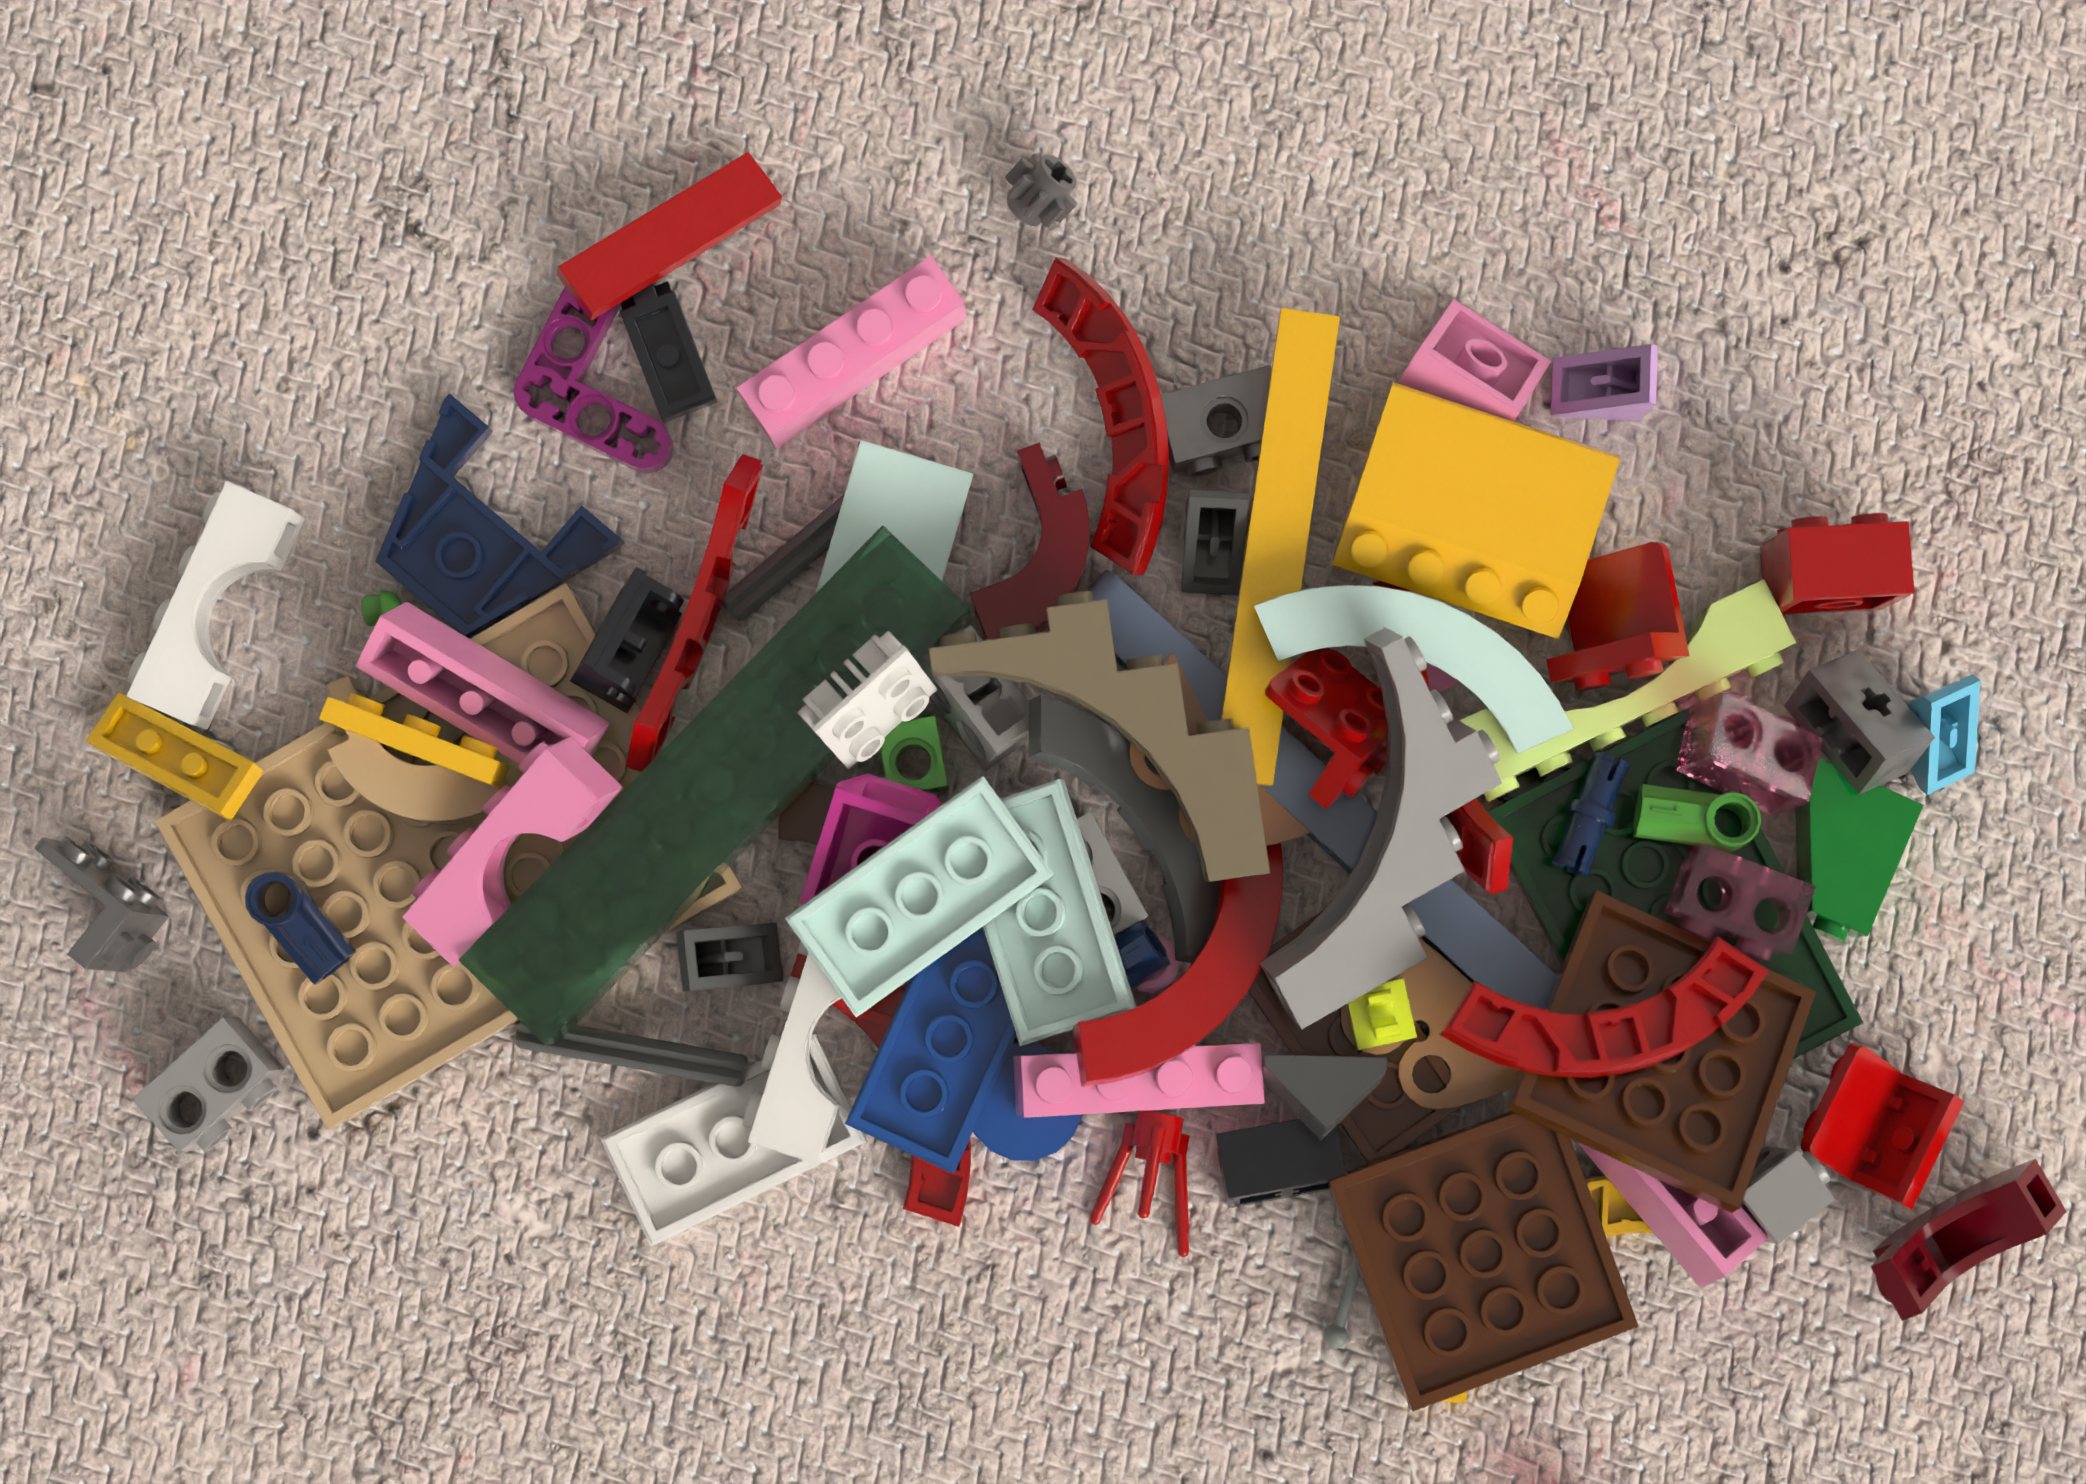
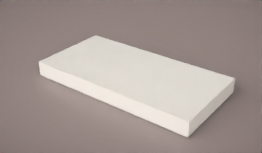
(697, 1154)

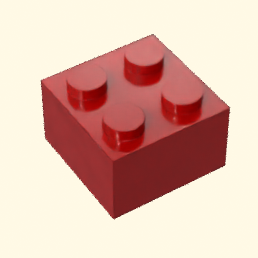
(1839, 566)

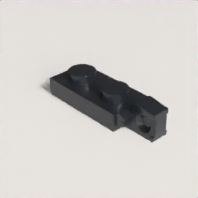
(667, 352)

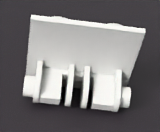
(891, 694)

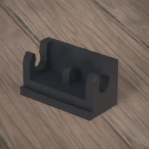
(629, 641)
(1277, 1162)

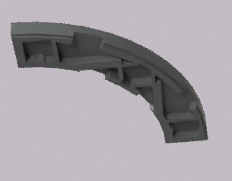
(1101, 757)

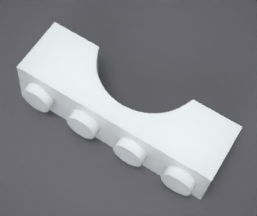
(239, 538)
(795, 1110)

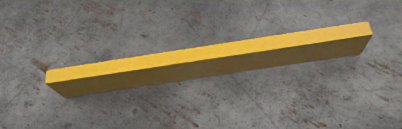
(1279, 520)

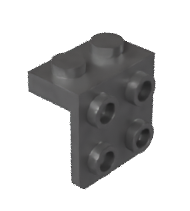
(125, 926)

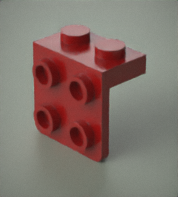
(1622, 619)
(1342, 712)
(1880, 1126)

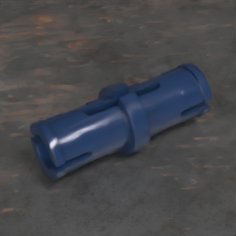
(1591, 813)

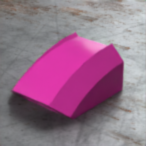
(861, 821)

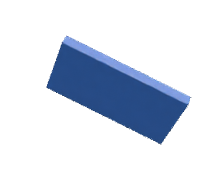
(938, 1057)

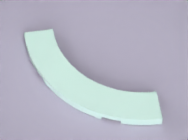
(1445, 637)

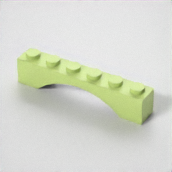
(1724, 640)

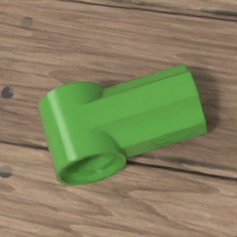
(1689, 817)

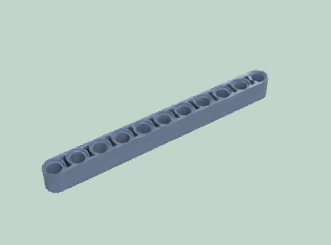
(1451, 917)

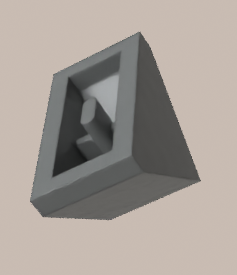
(1214, 542)
(729, 957)
(1322, 1087)

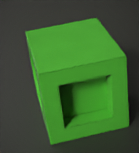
(916, 734)

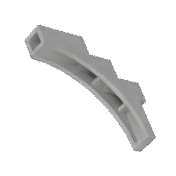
(1369, 925)

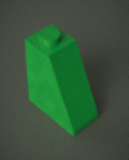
(1850, 850)

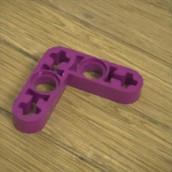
(567, 377)

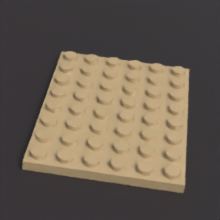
(396, 1000)

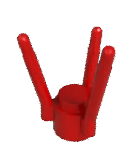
(1155, 1140)

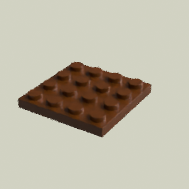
(1692, 1115)
(1481, 1255)

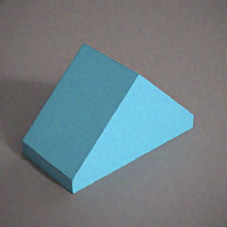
(1953, 720)

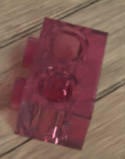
(1749, 752)
(1742, 888)

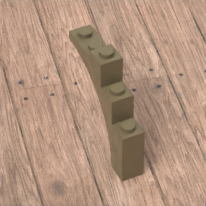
(1076, 659)

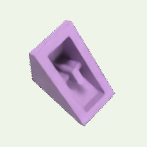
(1606, 384)

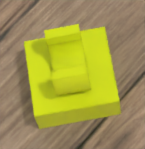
(1381, 1016)

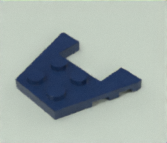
(465, 555)

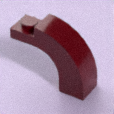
(1058, 560)
(1963, 1232)

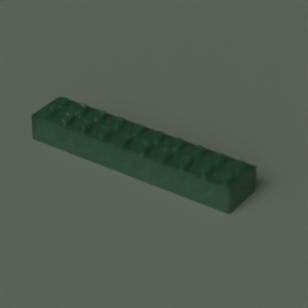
(702, 796)

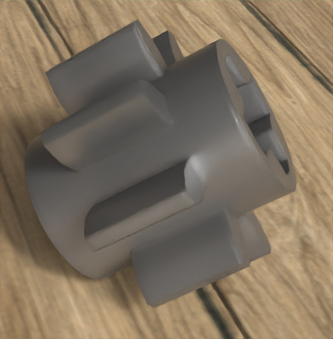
(1041, 190)

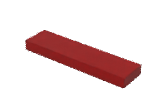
(669, 236)

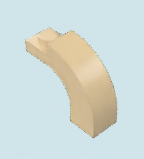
(406, 789)

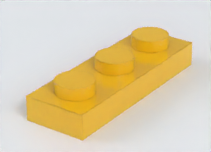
(415, 738)
(174, 756)

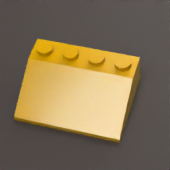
(1476, 510)

